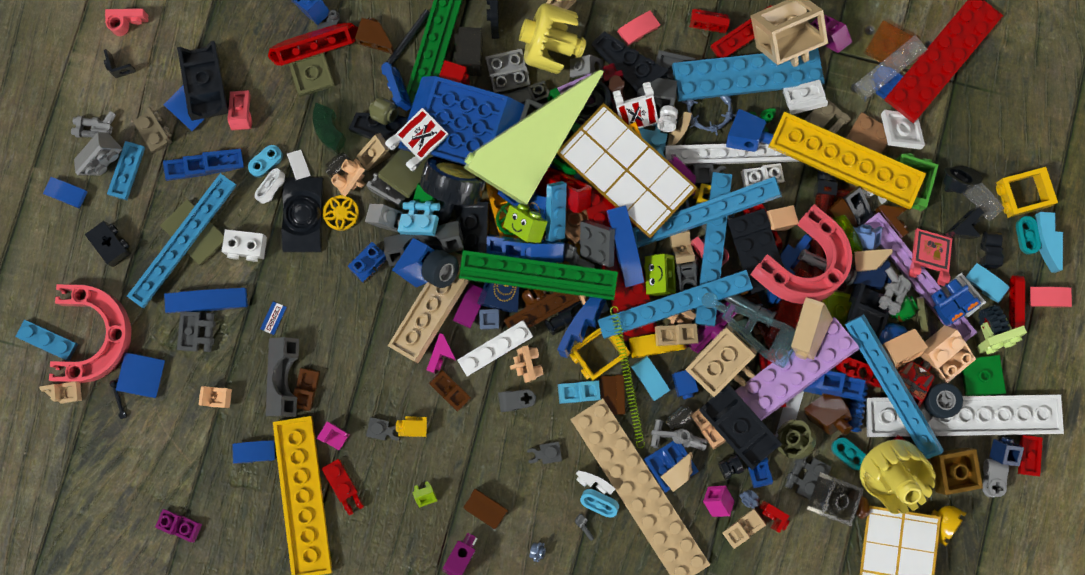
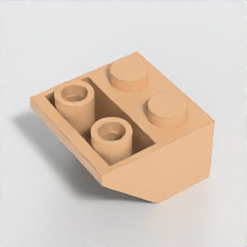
(947, 353)

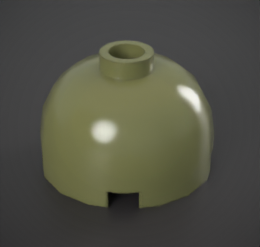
(797, 439)

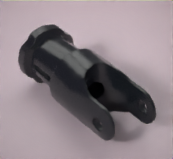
(562, 320)

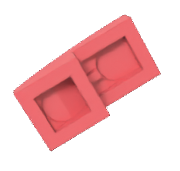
(638, 27)
(1050, 297)

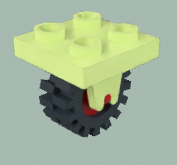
(997, 330)

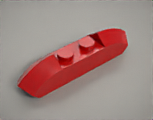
(313, 43)

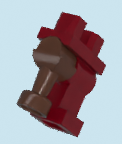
(613, 80)

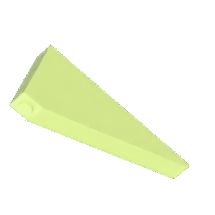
(523, 152)

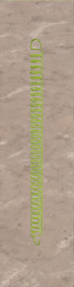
(628, 378)

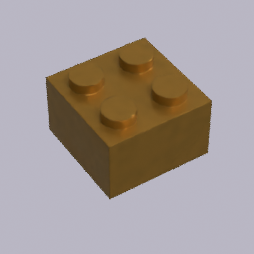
(956, 471)

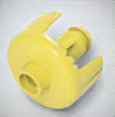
(549, 33)
(897, 475)

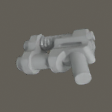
(96, 125)
(898, 287)

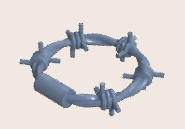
(713, 128)

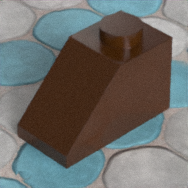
(373, 36)

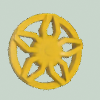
(340, 213)

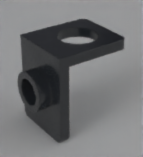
(110, 66)

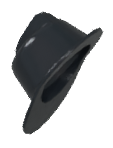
(960, 179)

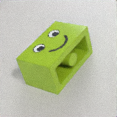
(525, 223)
(660, 274)

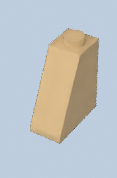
(811, 329)

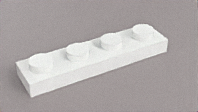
(495, 348)

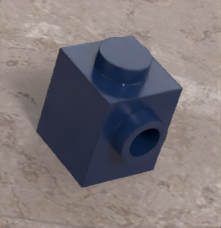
(1006, 451)

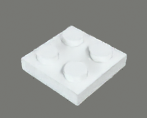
(901, 131)

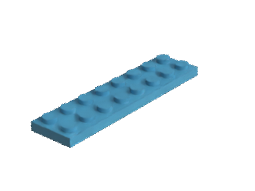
(742, 75)

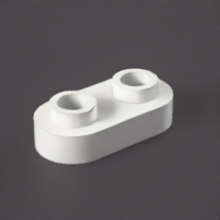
(269, 186)

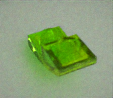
(850, 232)

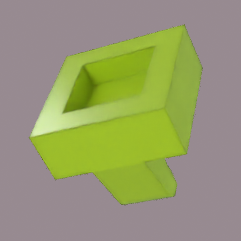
(425, 495)

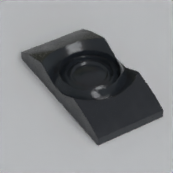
(302, 215)

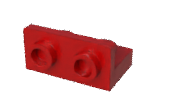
(709, 21)
(780, 518)

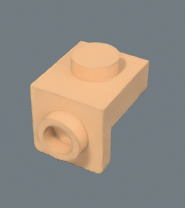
(215, 397)

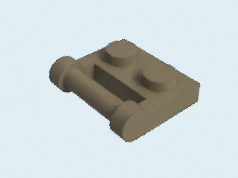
(823, 115)

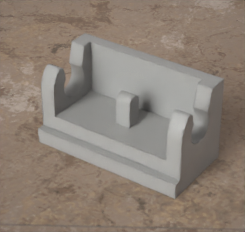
(385, 191)

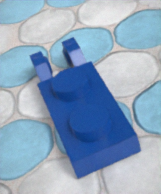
(396, 86)

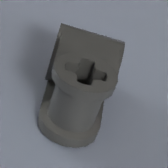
(687, 275)
(513, 400)

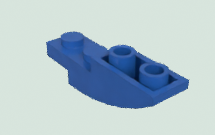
(518, 248)
(790, 259)
(838, 385)

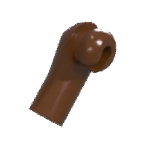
(864, 509)

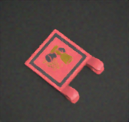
(932, 252)

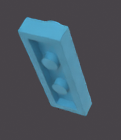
(126, 170)
(556, 211)
(46, 340)

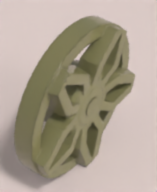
(922, 313)

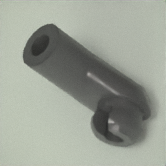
(333, 19)

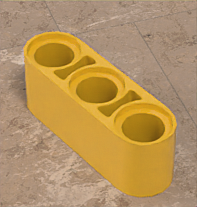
(646, 346)

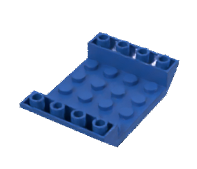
(465, 113)

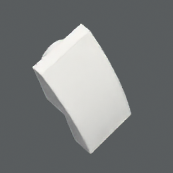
(756, 175)
(589, 479)

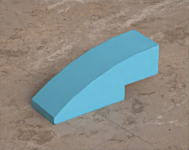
(1051, 241)

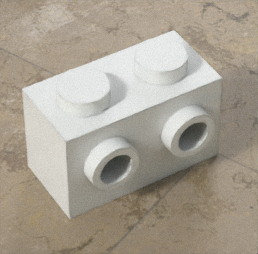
(244, 244)

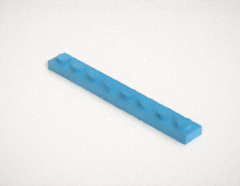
(713, 210)
(181, 240)
(713, 247)
(674, 304)
(894, 387)

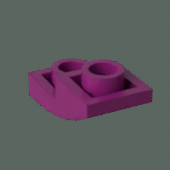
(468, 308)
(178, 525)

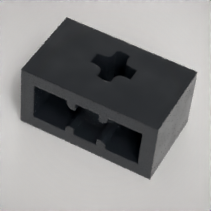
(99, 239)

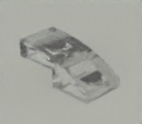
(984, 198)

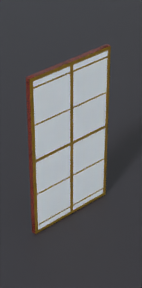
(626, 170)
(900, 543)

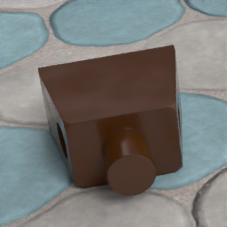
(830, 414)

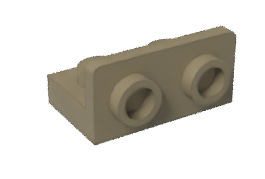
(153, 131)

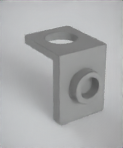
(584, 65)

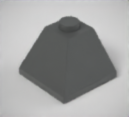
(664, 92)

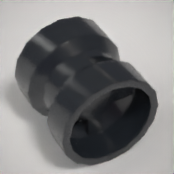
(730, 467)

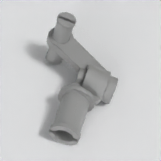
(679, 436)

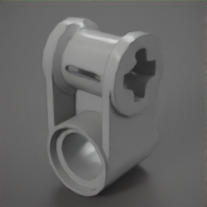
(994, 475)

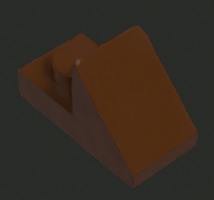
(890, 214)

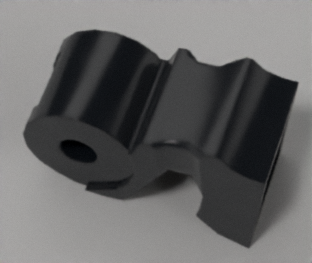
(992, 245)

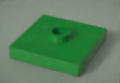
(984, 377)

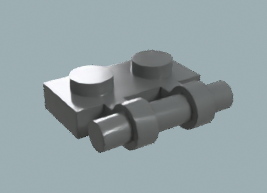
(190, 331)
(810, 477)

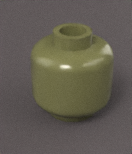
(383, 111)

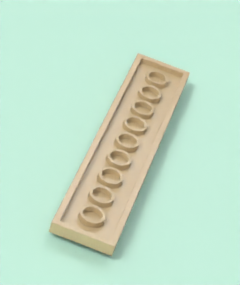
(639, 490)

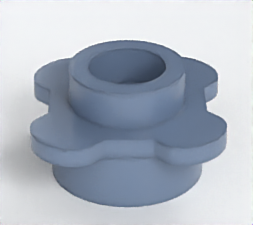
(749, 499)
(537, 551)

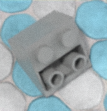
(97, 155)

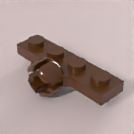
(541, 307)

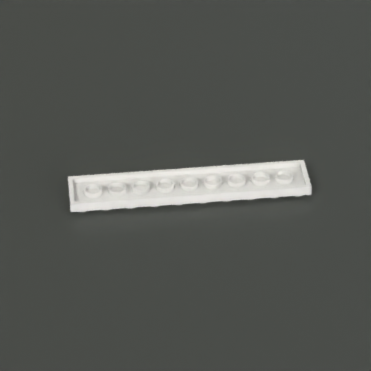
(977, 417)

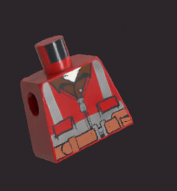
(917, 379)

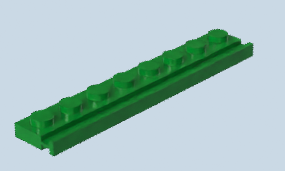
(434, 42)
(538, 275)

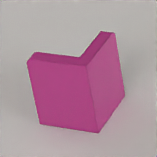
(333, 435)
(718, 501)

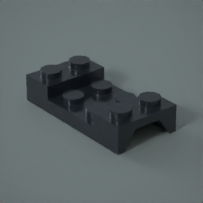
(203, 82)
(753, 242)
(867, 302)
(740, 426)

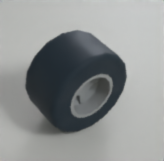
(440, 268)
(948, 396)

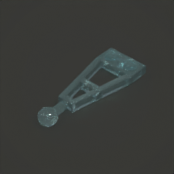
(780, 349)

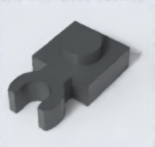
(704, 172)
(380, 429)
(549, 453)

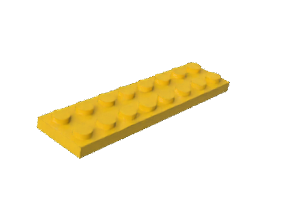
(847, 160)
(302, 496)

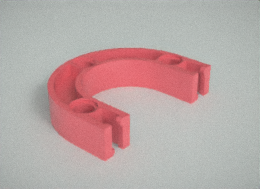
(838, 257)
(112, 350)

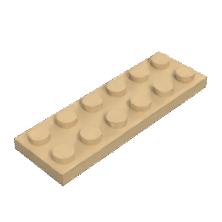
(426, 317)

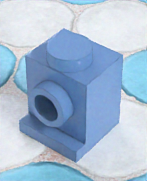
(869, 237)

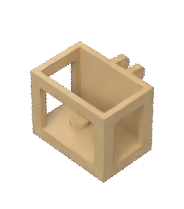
(784, 31)
(722, 361)

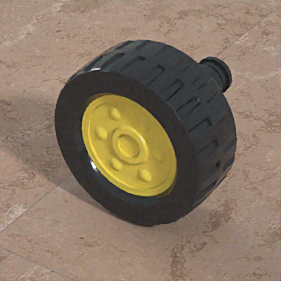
(450, 185)

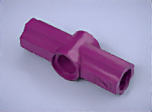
(706, 333)

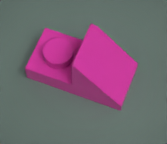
(441, 349)

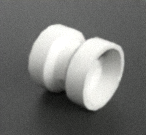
(667, 120)

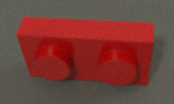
(1031, 455)

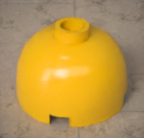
(949, 523)

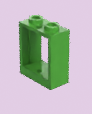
(925, 165)

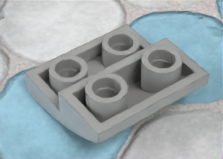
(507, 70)

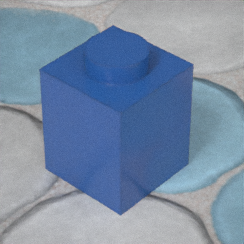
(684, 384)

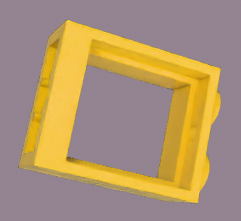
(1043, 186)
(586, 371)

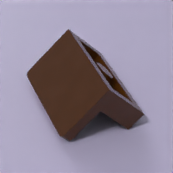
(613, 393)
(485, 508)

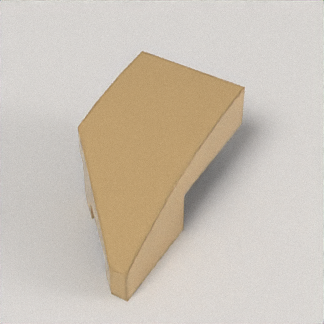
(683, 124)
(871, 259)
(63, 392)
(679, 473)

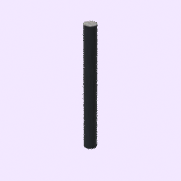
(409, 36)

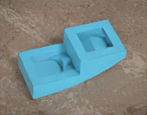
(988, 283)
(650, 378)
(579, 392)

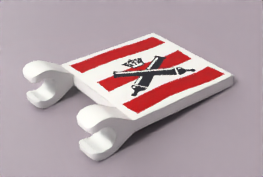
(639, 109)
(420, 136)

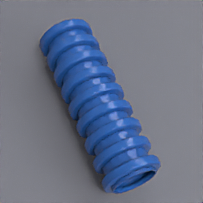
(856, 411)

